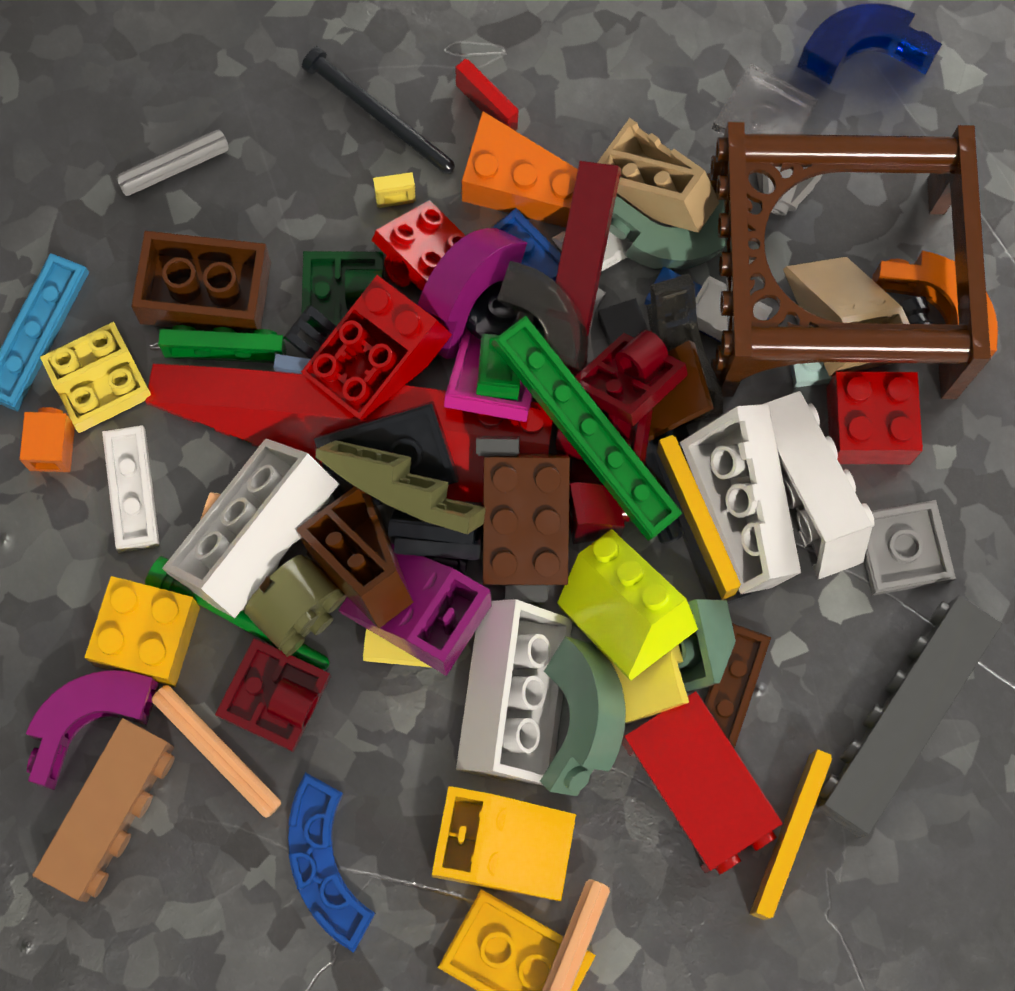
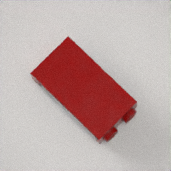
(704, 783)

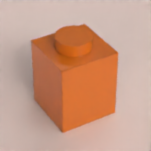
(47, 440)

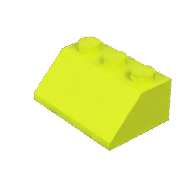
(625, 605)

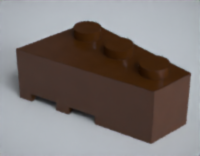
(357, 555)

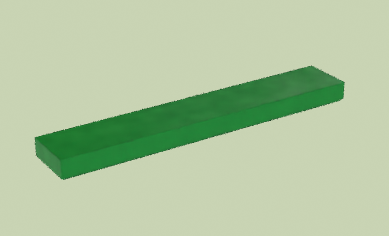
(586, 428)

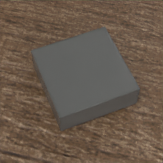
(497, 445)
(527, 593)

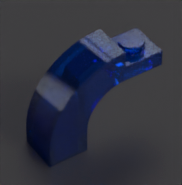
(867, 29)

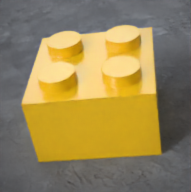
(143, 630)

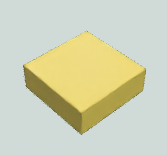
(394, 190)

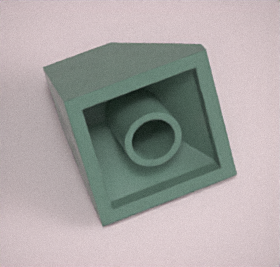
(708, 648)

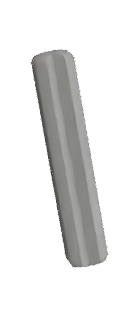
(172, 162)

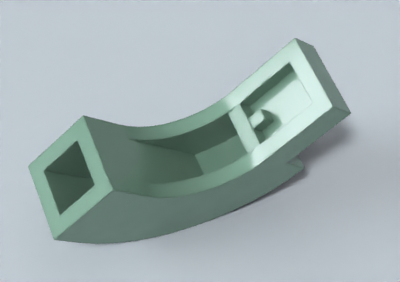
(666, 246)
(595, 715)

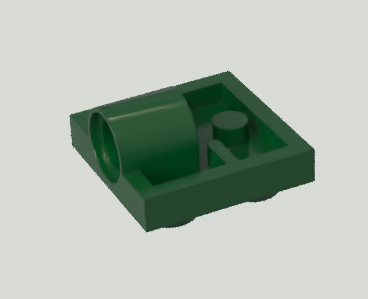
(336, 281)

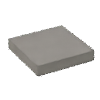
(907, 549)

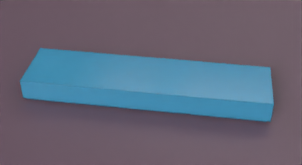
(37, 327)

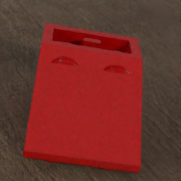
(376, 349)

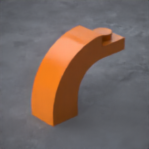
(932, 278)

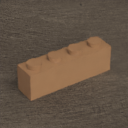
(104, 812)

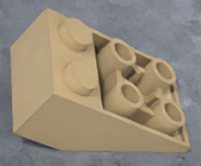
(843, 294)

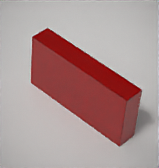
(485, 94)

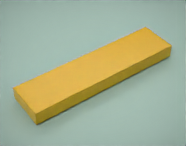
(698, 517)
(791, 835)

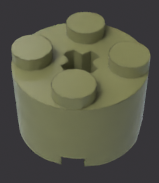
(294, 604)

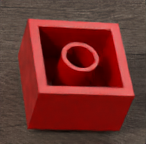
(875, 417)

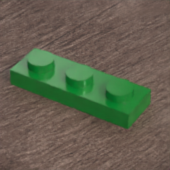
(221, 344)

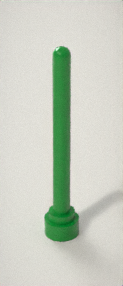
(160, 579)

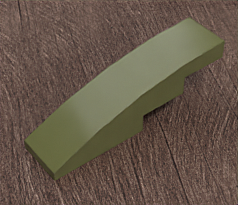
(389, 480)

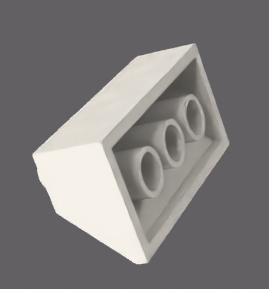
(251, 526)
(510, 700)

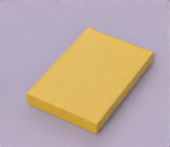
(504, 949)

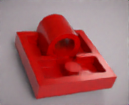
(416, 244)

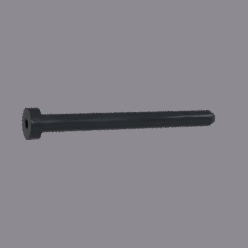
(316, 62)

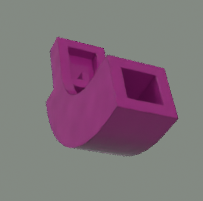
(464, 275)
(76, 705)

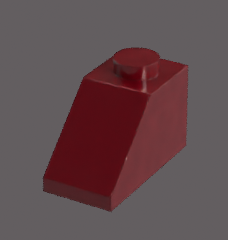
(593, 512)

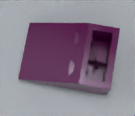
(440, 619)

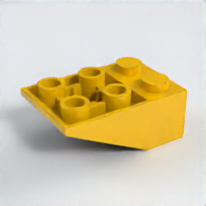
(503, 844)

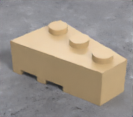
(659, 180)

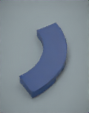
(315, 864)

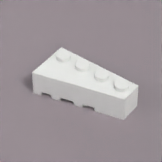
(819, 488)
(746, 495)

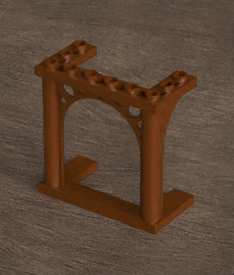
(761, 344)

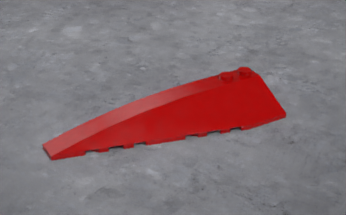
(296, 410)

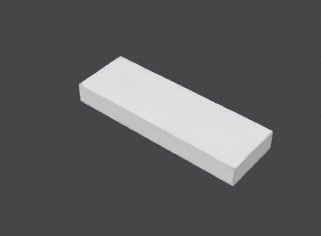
(130, 489)

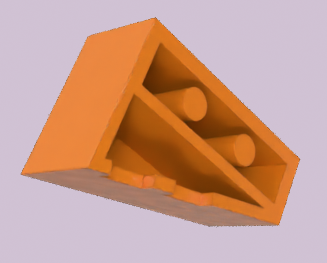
(514, 173)

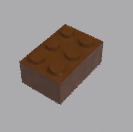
(201, 282)
(526, 519)

